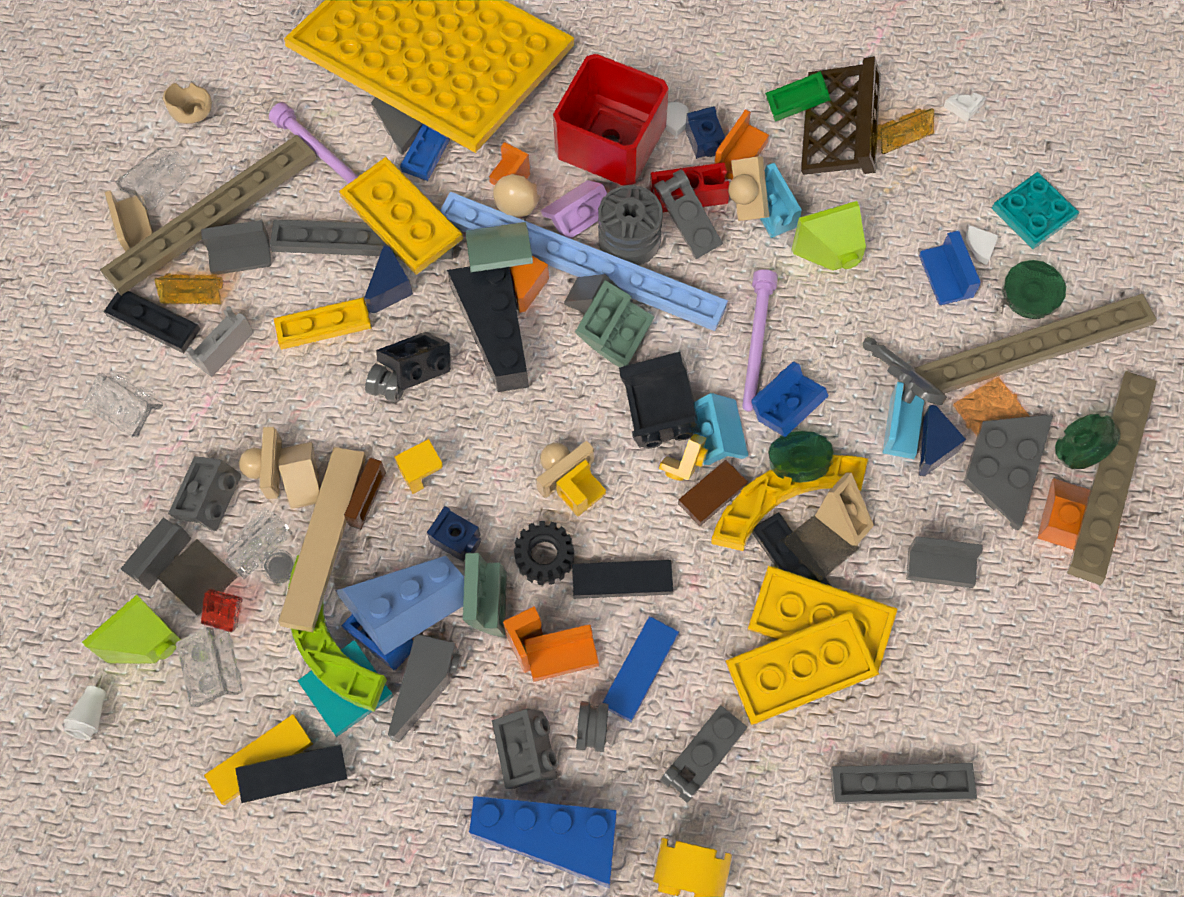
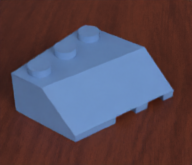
(405, 601)

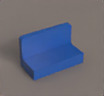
(950, 270)

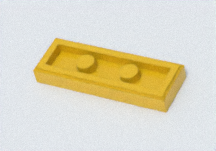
(322, 323)
(280, 741)

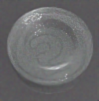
(278, 566)

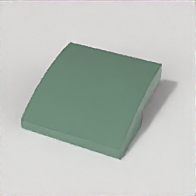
(498, 247)
(614, 325)
(484, 595)

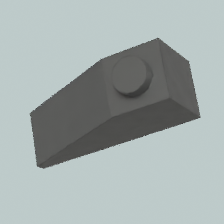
(424, 680)

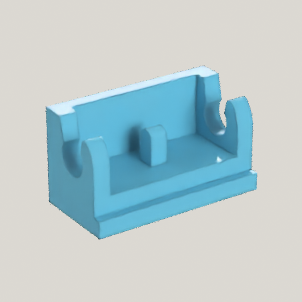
(782, 205)

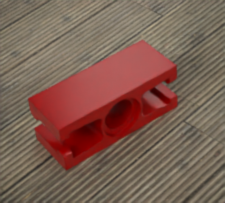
(706, 180)

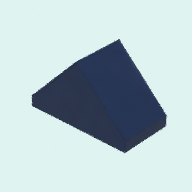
(388, 283)
(938, 441)

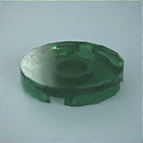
(1034, 289)
(1087, 441)
(801, 456)

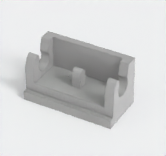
(221, 343)

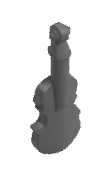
(905, 373)

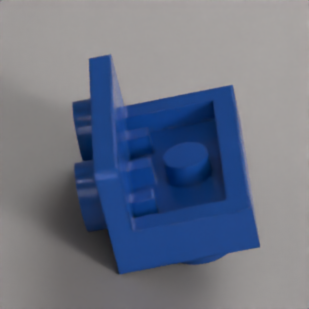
(788, 400)

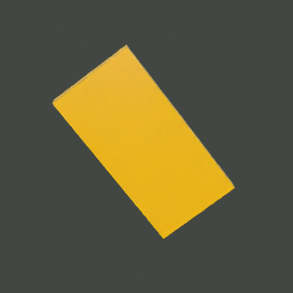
(401, 215)
(795, 603)
(801, 667)

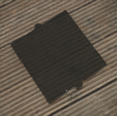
(819, 547)
(195, 574)

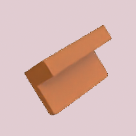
(741, 143)
(522, 627)
(561, 653)

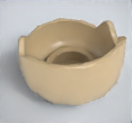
(187, 104)
(515, 195)

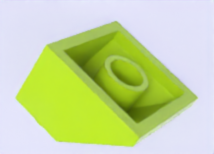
(831, 237)
(133, 636)

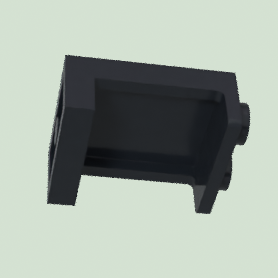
(660, 400)

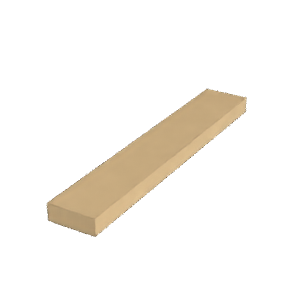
(322, 541)

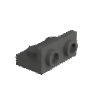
(205, 492)
(524, 748)

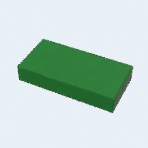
(798, 96)

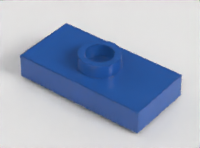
(424, 153)

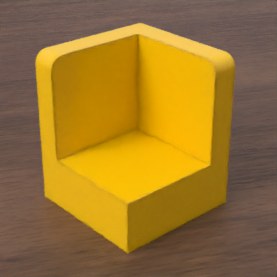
(417, 464)
(580, 488)

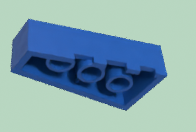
(552, 834)

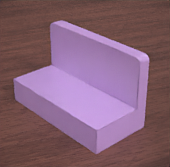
(576, 209)

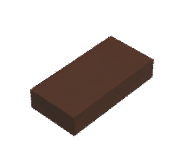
(712, 492)
(365, 493)

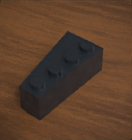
(491, 314)

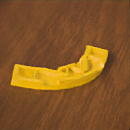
(768, 492)

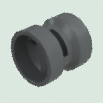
(383, 382)

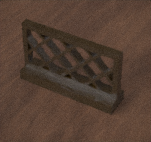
(866, 121)

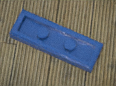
(640, 669)

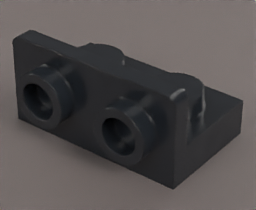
(416, 359)

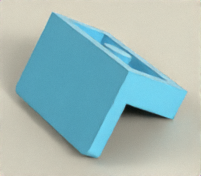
(903, 425)
(722, 428)

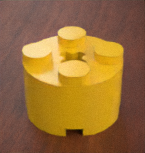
(691, 869)

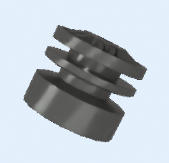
(630, 224)

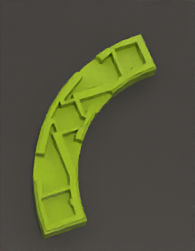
(334, 667)

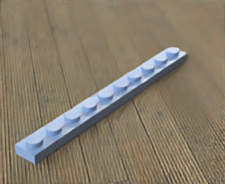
(584, 260)

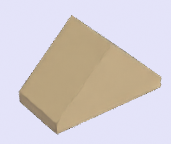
(299, 474)
(846, 511)

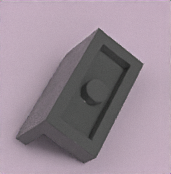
(237, 247)
(156, 553)
(943, 562)

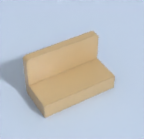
(129, 219)

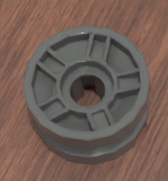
(592, 726)

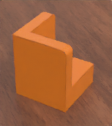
(512, 162)

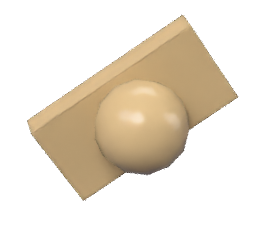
(749, 188)
(558, 462)
(264, 463)

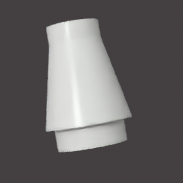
(86, 714)

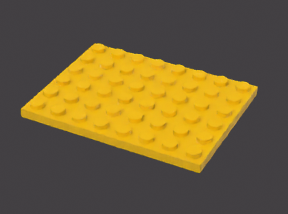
(436, 60)

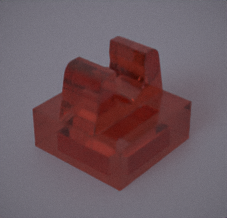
(221, 610)

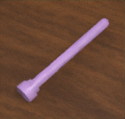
(284, 118)
(764, 284)

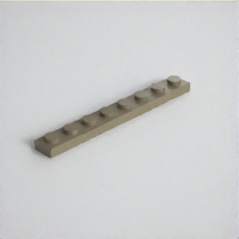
(209, 212)
(1038, 344)
(1112, 481)

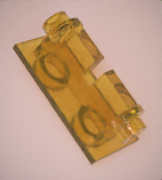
(906, 131)
(187, 290)

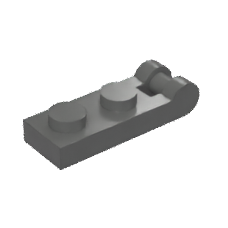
(689, 215)
(704, 752)

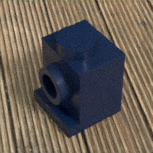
(704, 132)
(442, 528)

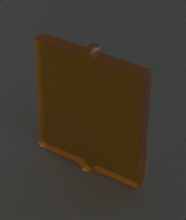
(989, 403)

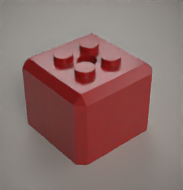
(606, 102)

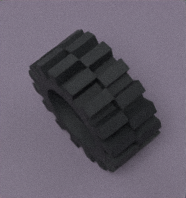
(536, 535)

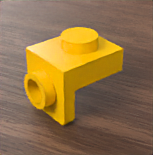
(693, 456)

